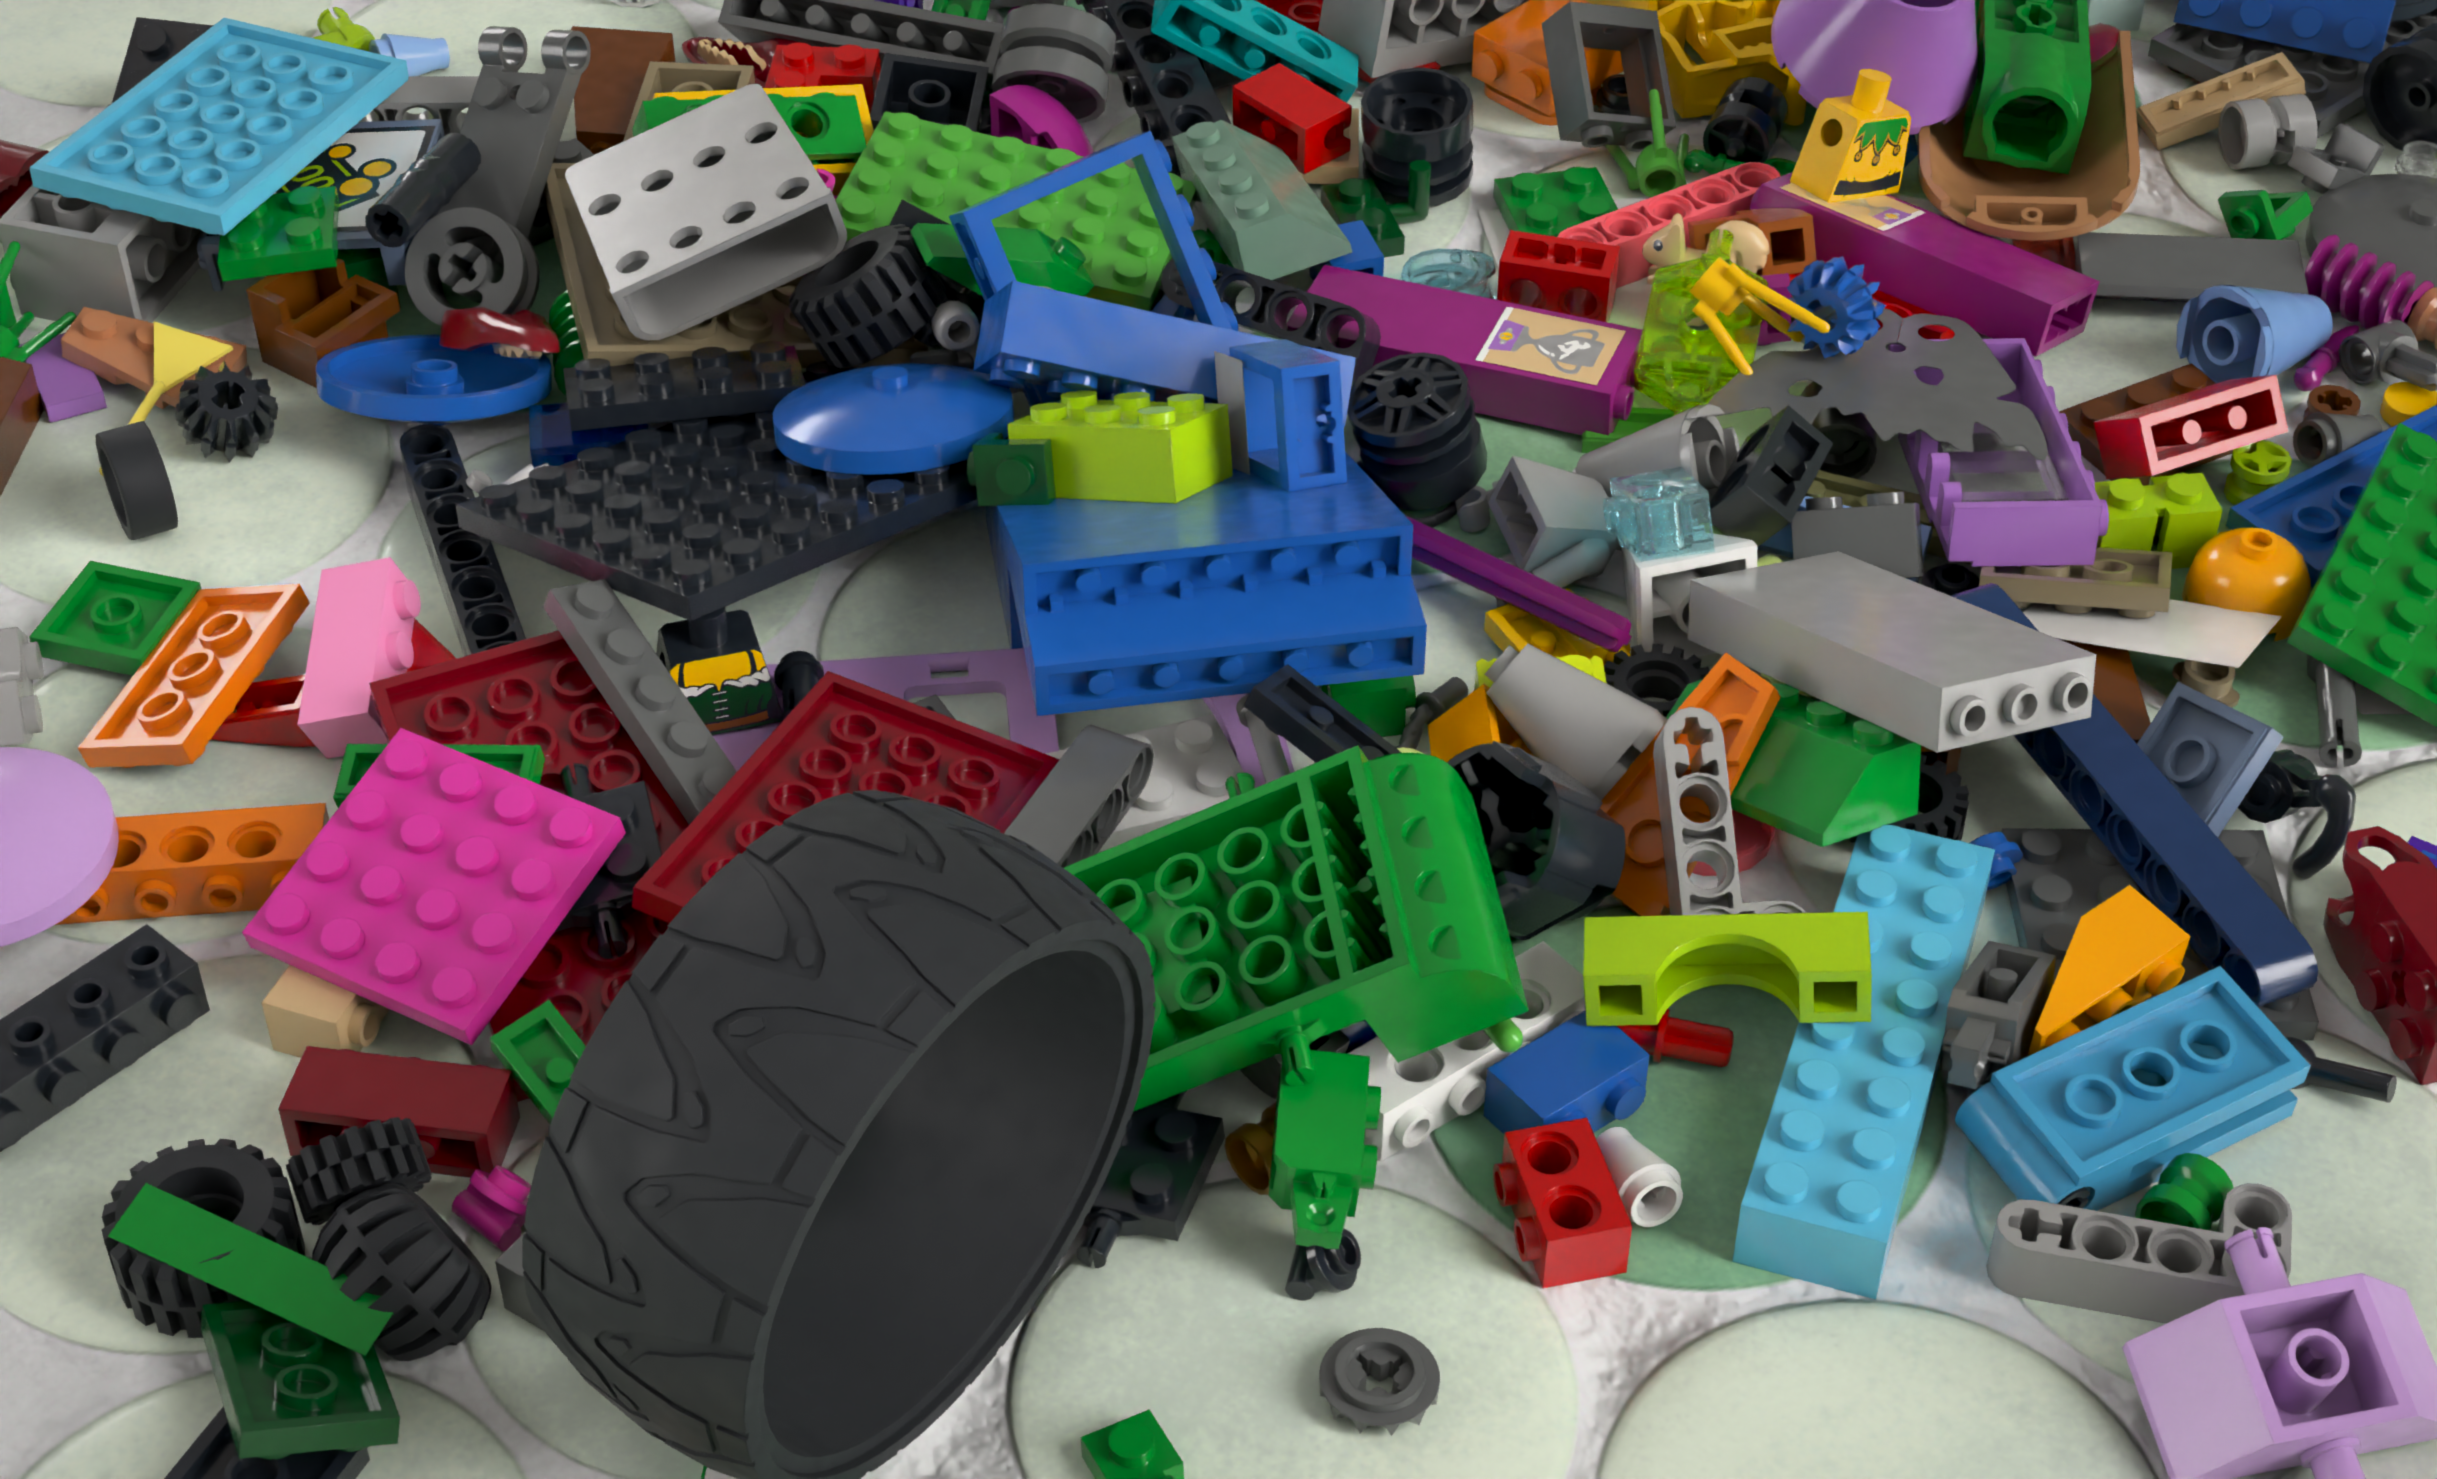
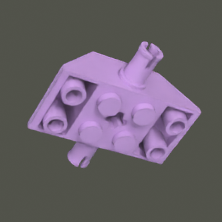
(2286, 1374)

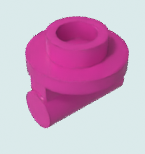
(494, 1205)

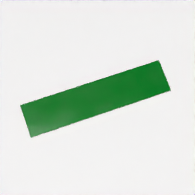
(254, 1271)

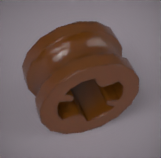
(2332, 400)

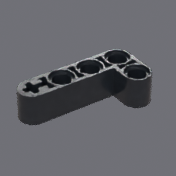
(1271, 309)

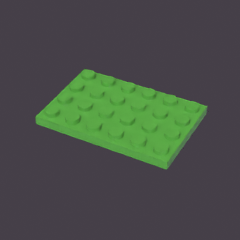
(956, 168)

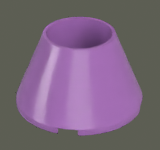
(1918, 43)

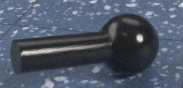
(2345, 1076)

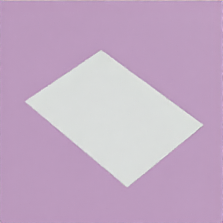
(2183, 632)

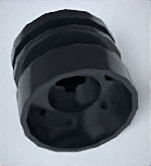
(1418, 118)
(1418, 430)

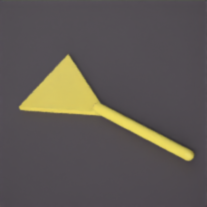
(176, 358)

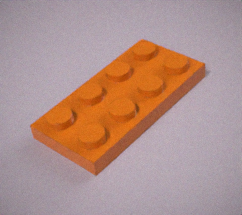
(194, 677)

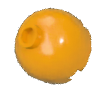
(2251, 574)

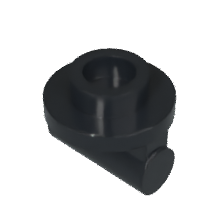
(1323, 1269)

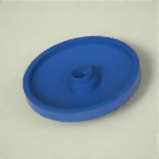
(429, 383)
(890, 418)

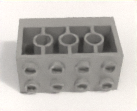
(1408, 32)
(94, 257)

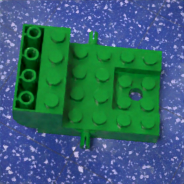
(1314, 911)

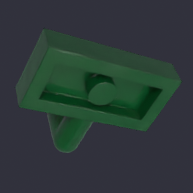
(1361, 200)

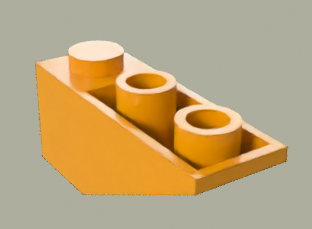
(2113, 963)

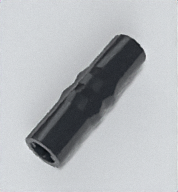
(423, 190)

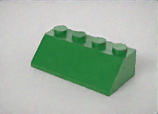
(1825, 771)

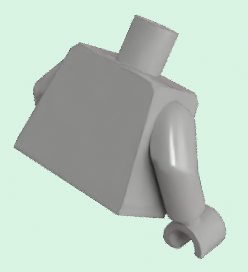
(1547, 519)

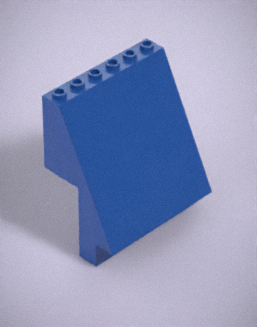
(1207, 592)

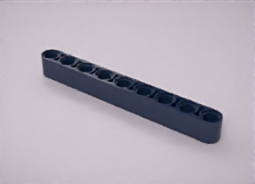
(2165, 844)

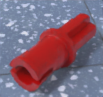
(1683, 1040)

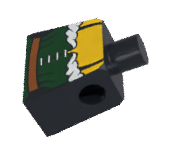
(720, 670)

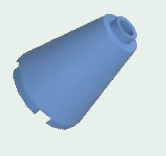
(2250, 331)

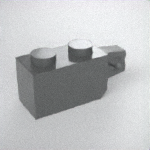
(1995, 1012)

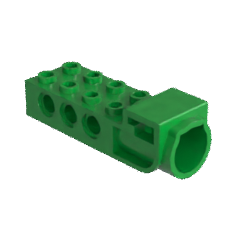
(2029, 83)

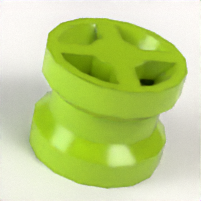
(2256, 470)

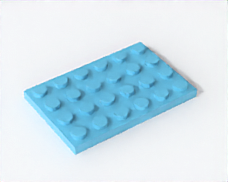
(220, 126)

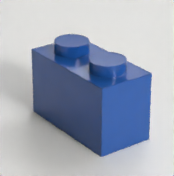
(1568, 1077)

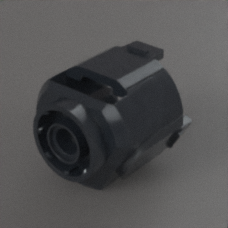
(1543, 837)

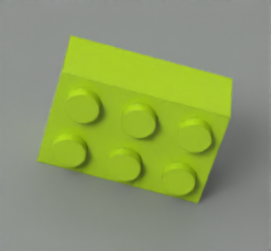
(1132, 445)

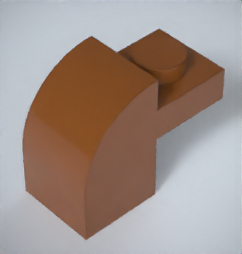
(1786, 229)

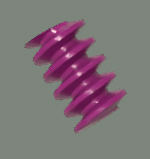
(2357, 289)

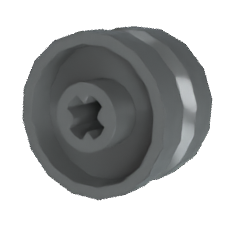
(1058, 53)

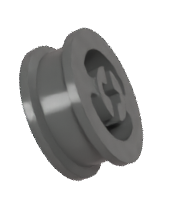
(441, 255)

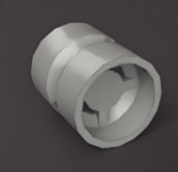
(2266, 131)

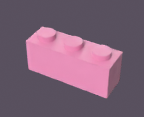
(356, 639)

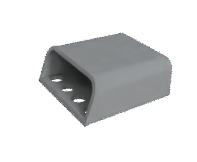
(705, 213)

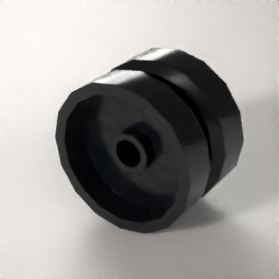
(2403, 90)

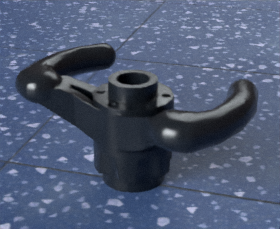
(2292, 784)

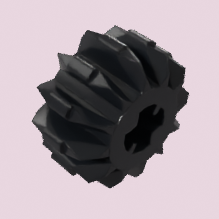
(226, 411)

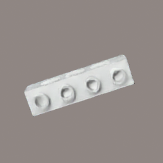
(1452, 1078)

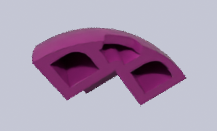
(1036, 120)

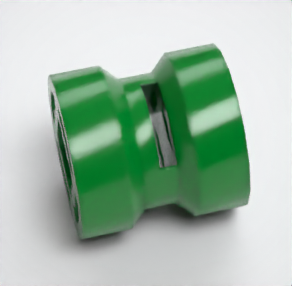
(2187, 1193)

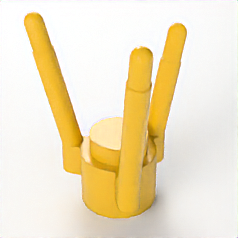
(1725, 288)

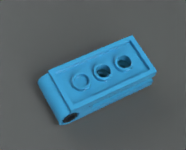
(2133, 1093)

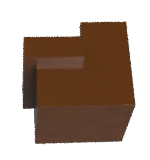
(314, 313)

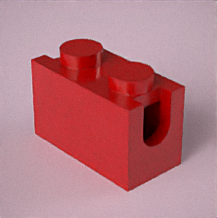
(1293, 116)

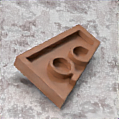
(123, 351)

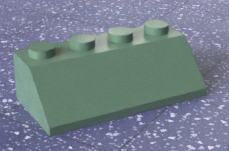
(1256, 201)

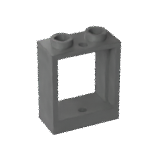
(1644, 67)

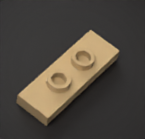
(2200, 106)

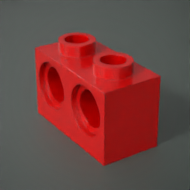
(1559, 274)
(1563, 1203)

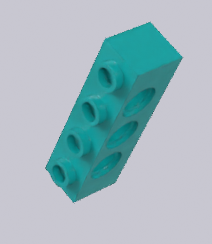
(1251, 38)

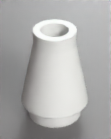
(1643, 1180)

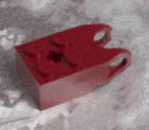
(2391, 943)

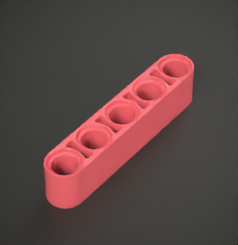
(1700, 200)

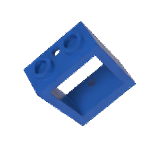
(1285, 439)

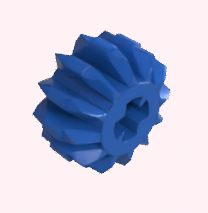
(1841, 301)

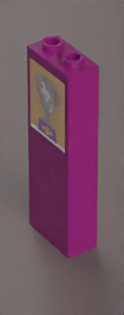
(1944, 265)
(1516, 357)

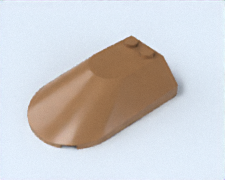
(2039, 202)

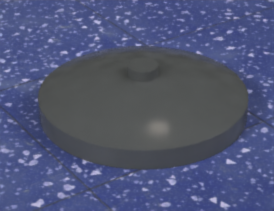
(2382, 216)

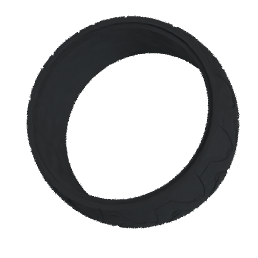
(836, 1136)

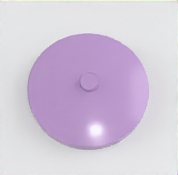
(53, 840)

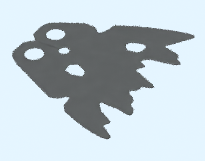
(1888, 390)

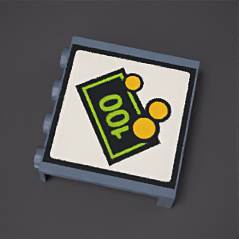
(363, 169)

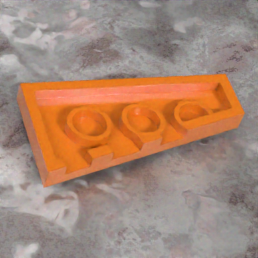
(1743, 708)

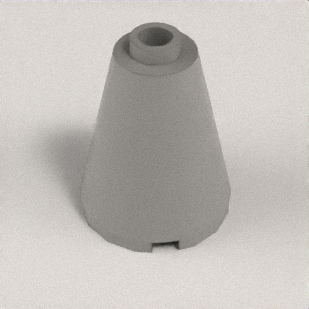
(1683, 440)
(1571, 716)

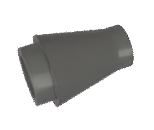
(2329, 434)

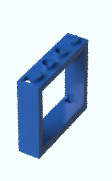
(1171, 210)

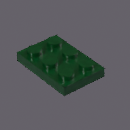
(293, 1387)

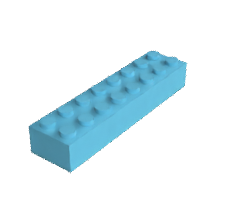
(1860, 1091)

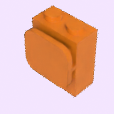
(1514, 62)

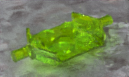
(1685, 364)

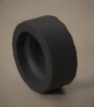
(136, 480)

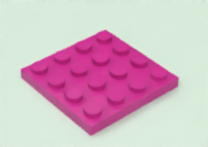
(435, 885)

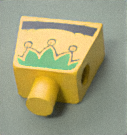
(1855, 143)

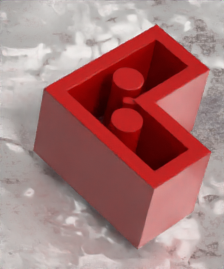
(825, 66)

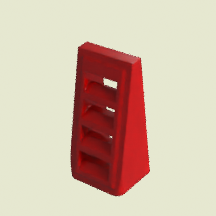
(267, 715)

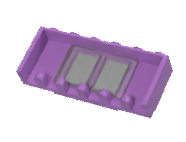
(2000, 499)

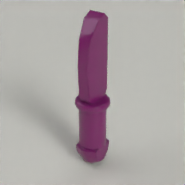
(2322, 360)

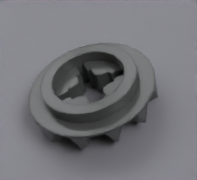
(1381, 1355)

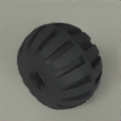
(413, 1260)

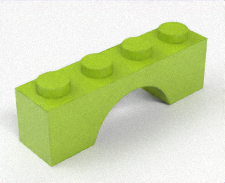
(1804, 959)

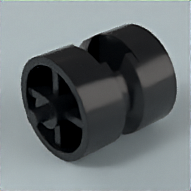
(1746, 121)

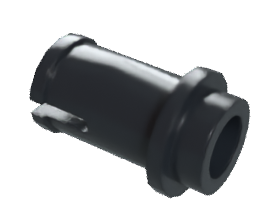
(796, 677)

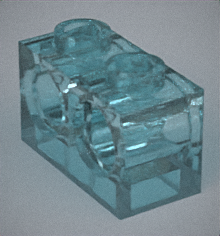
(1660, 514)

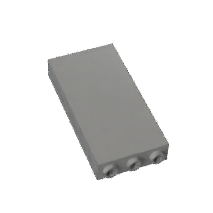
(1892, 650)

